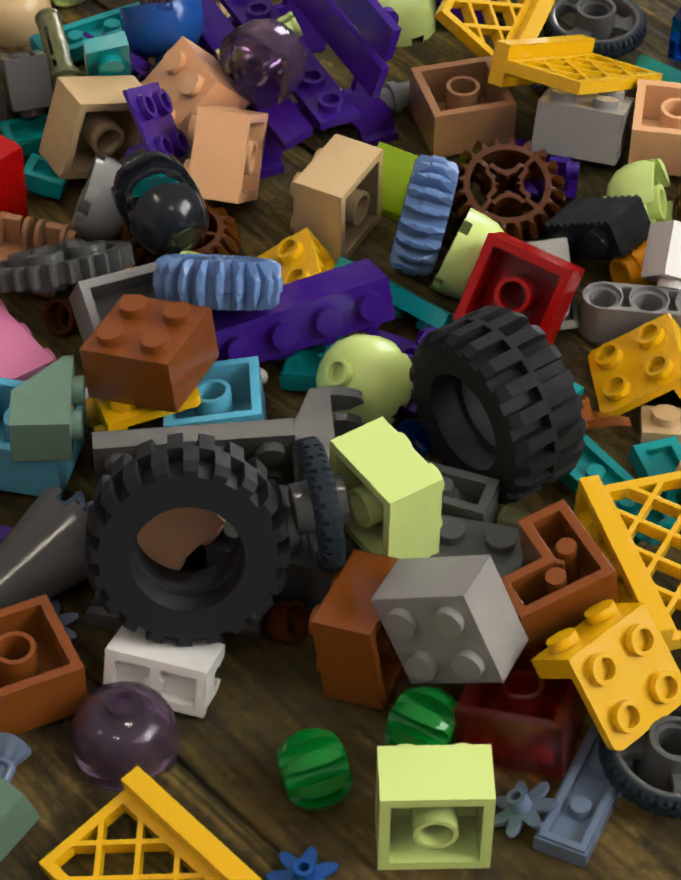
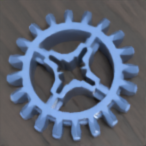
(424, 215)
(219, 281)

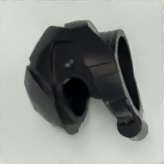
(167, 215)

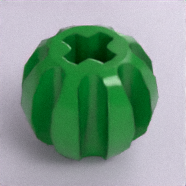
(422, 718)
(314, 769)

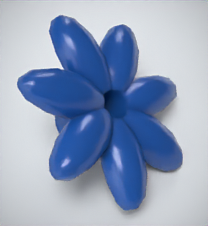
(303, 868)

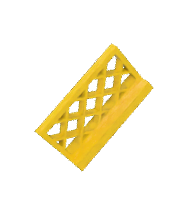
(521, 19)
(563, 65)
(609, 530)
(172, 831)

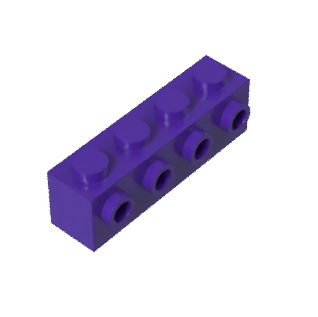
(309, 314)

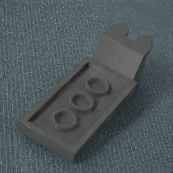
(266, 440)

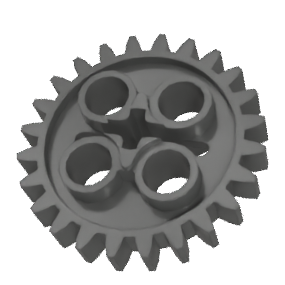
(63, 264)

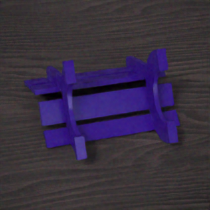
(362, 38)

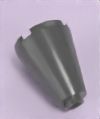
(44, 551)

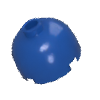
(157, 27)

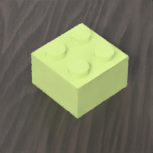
(389, 491)
(434, 806)

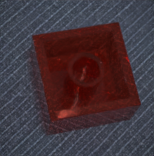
(524, 719)

